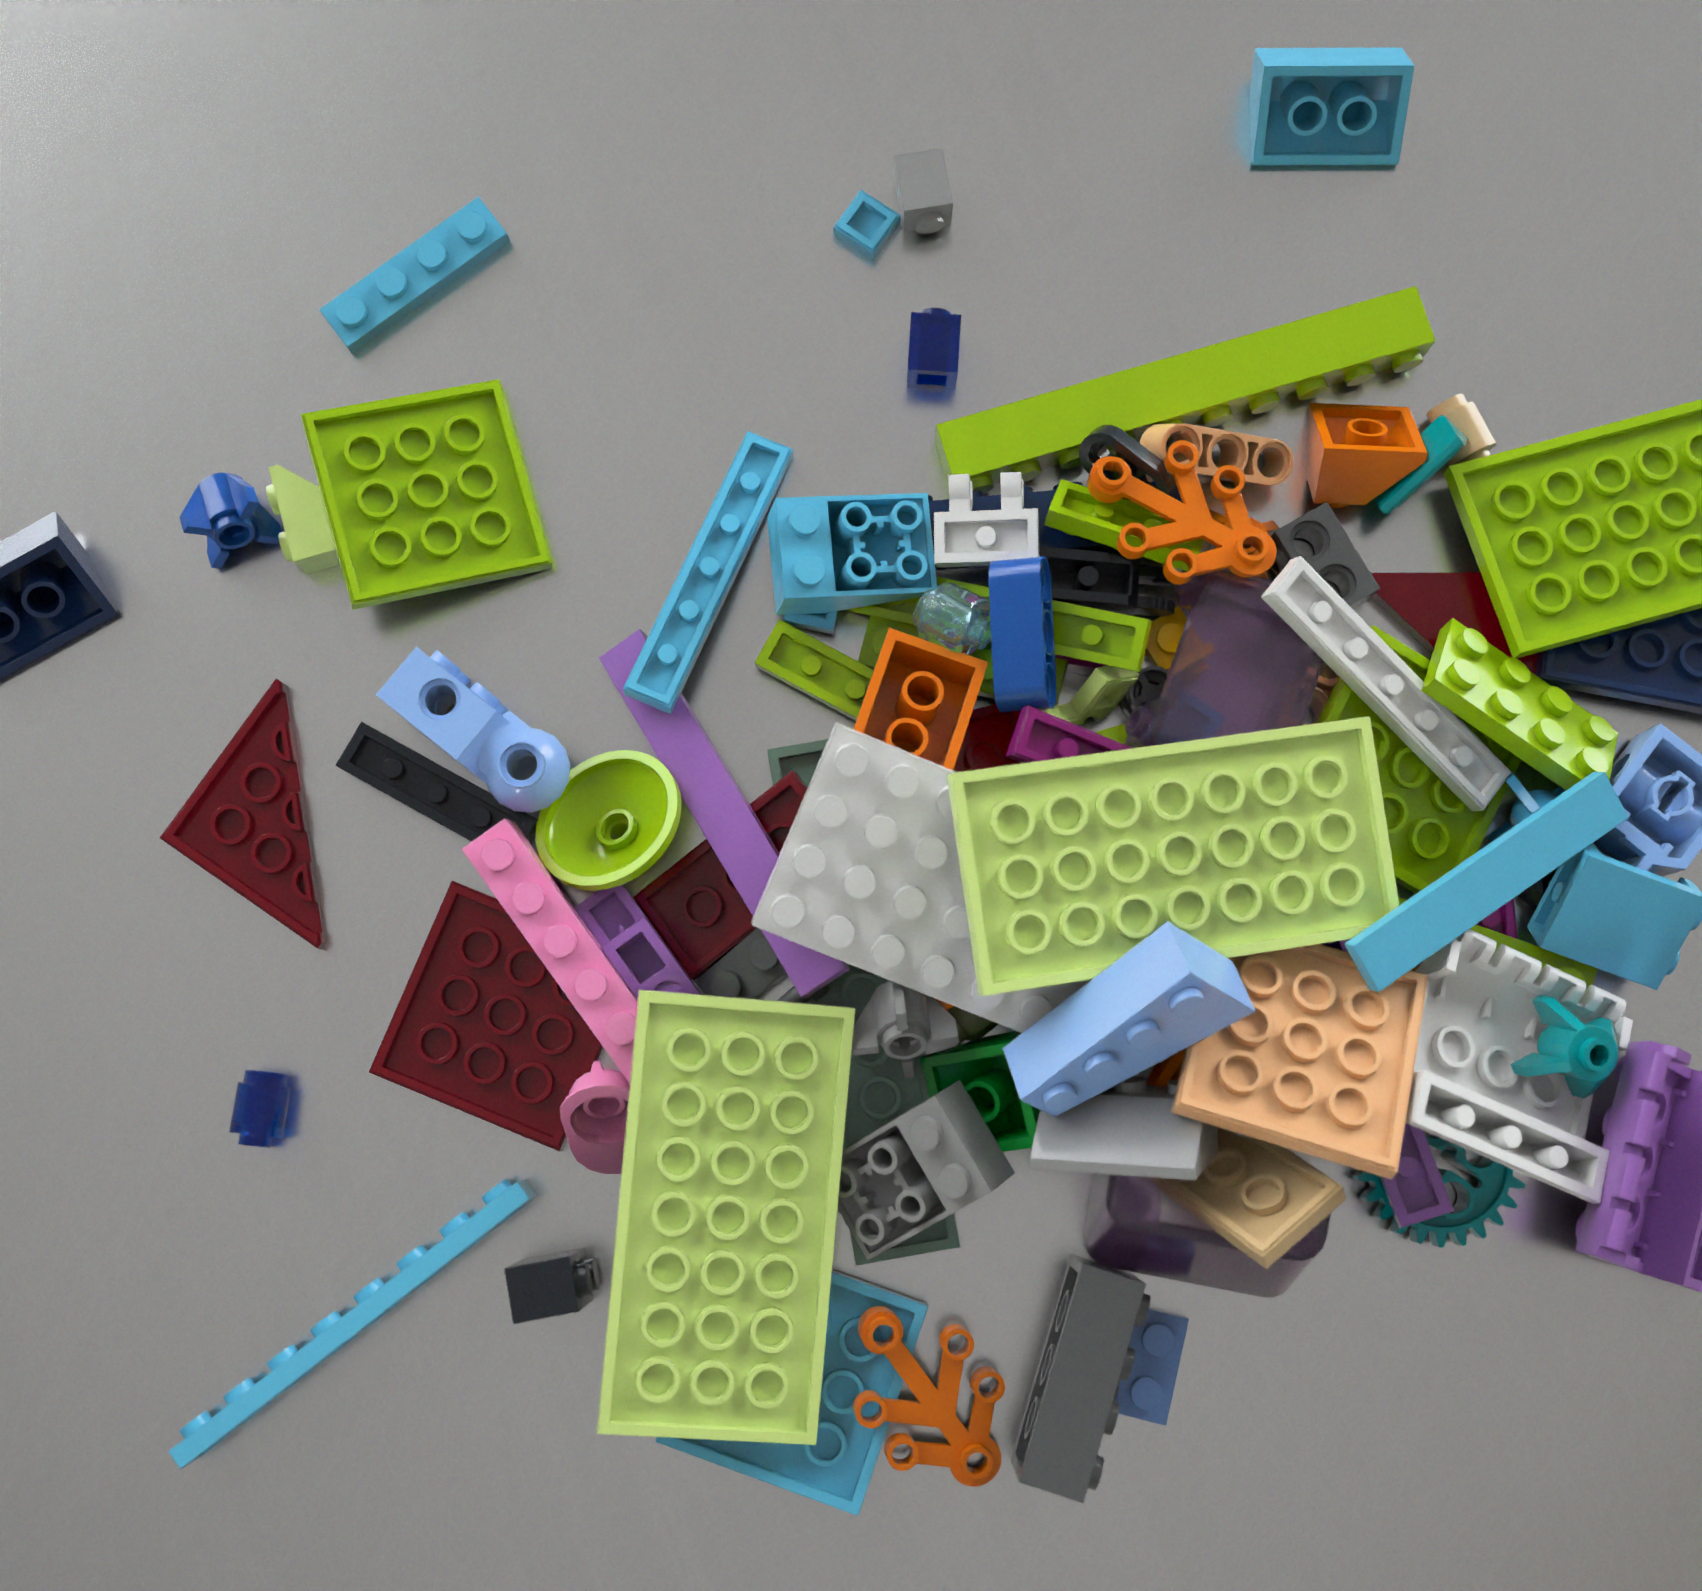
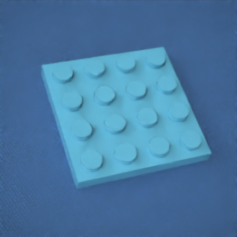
(845, 1451)

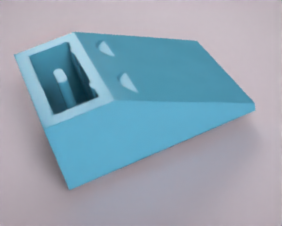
(849, 551)

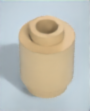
(1470, 423)

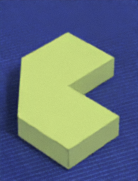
(1097, 695)

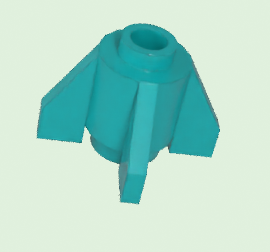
(1571, 1048)

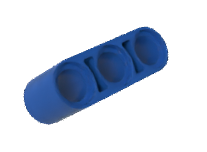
(1022, 634)

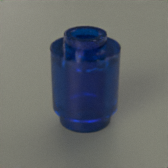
(260, 1108)

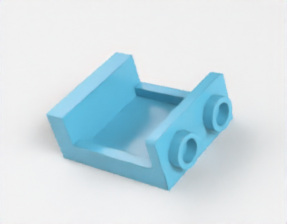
(1616, 917)

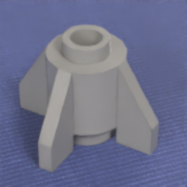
(902, 1025)

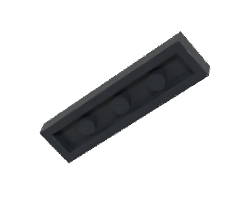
(426, 785)

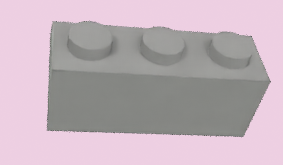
(1125, 1134)

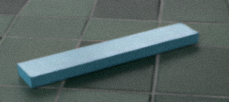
(708, 573)
(1486, 881)

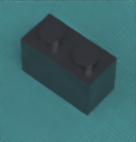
(551, 1285)

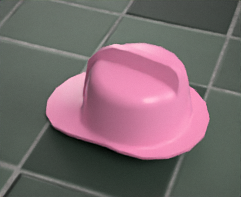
(596, 1119)

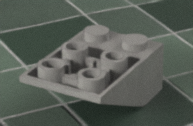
(918, 1170)

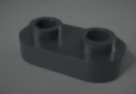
(1138, 458)

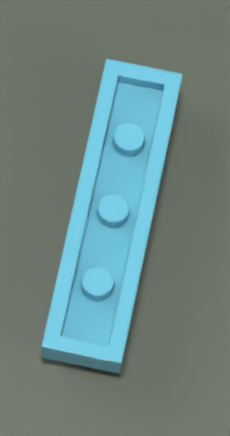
(415, 275)

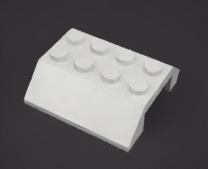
(1463, 1082)

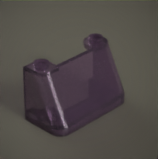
(1232, 668)
(1127, 1235)

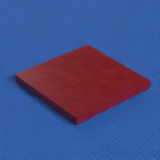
(487, 1024)

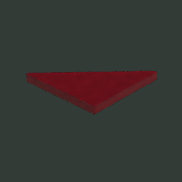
(1431, 600)
(252, 820)

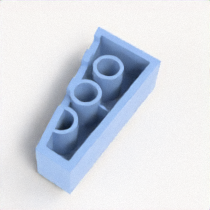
(1126, 1020)

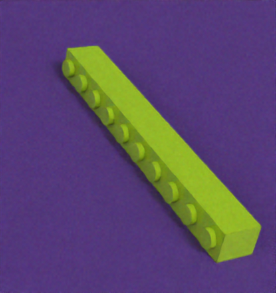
(1191, 388)

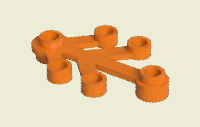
(1188, 519)
(935, 1405)

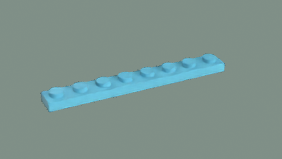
(337, 1331)

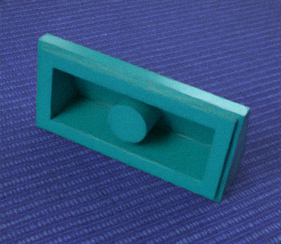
(1442, 443)

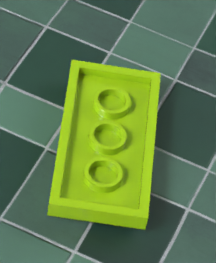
(1517, 707)

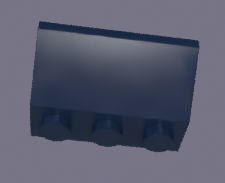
(46, 592)

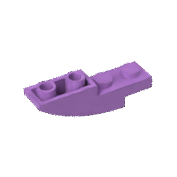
(633, 943)

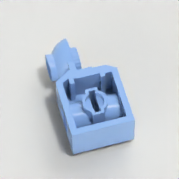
(477, 730)
(1662, 794)

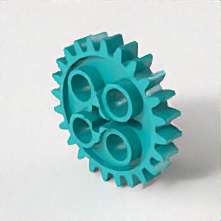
(1472, 1204)

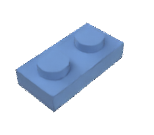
(1155, 1367)

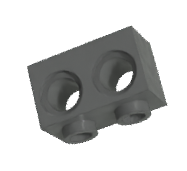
(1334, 556)

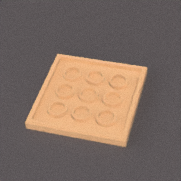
(1316, 1062)

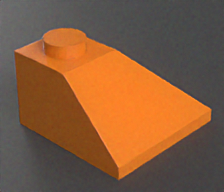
(1359, 451)

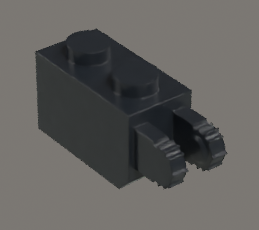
(1105, 581)

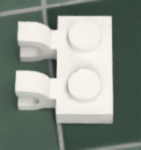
(985, 536)

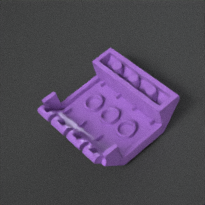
(1653, 1171)

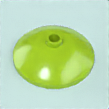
(609, 821)

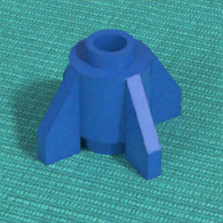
(229, 516)

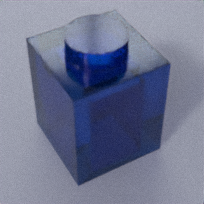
(933, 349)

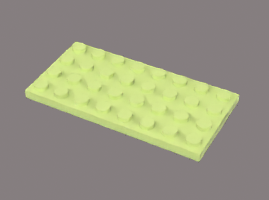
(1223, 836)
(726, 1219)

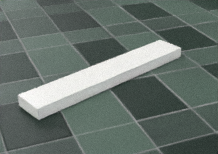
(1385, 683)

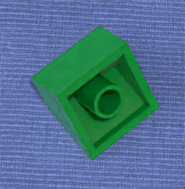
(989, 1082)

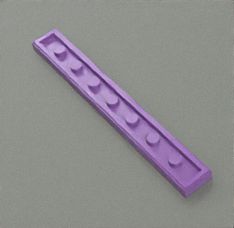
(718, 810)

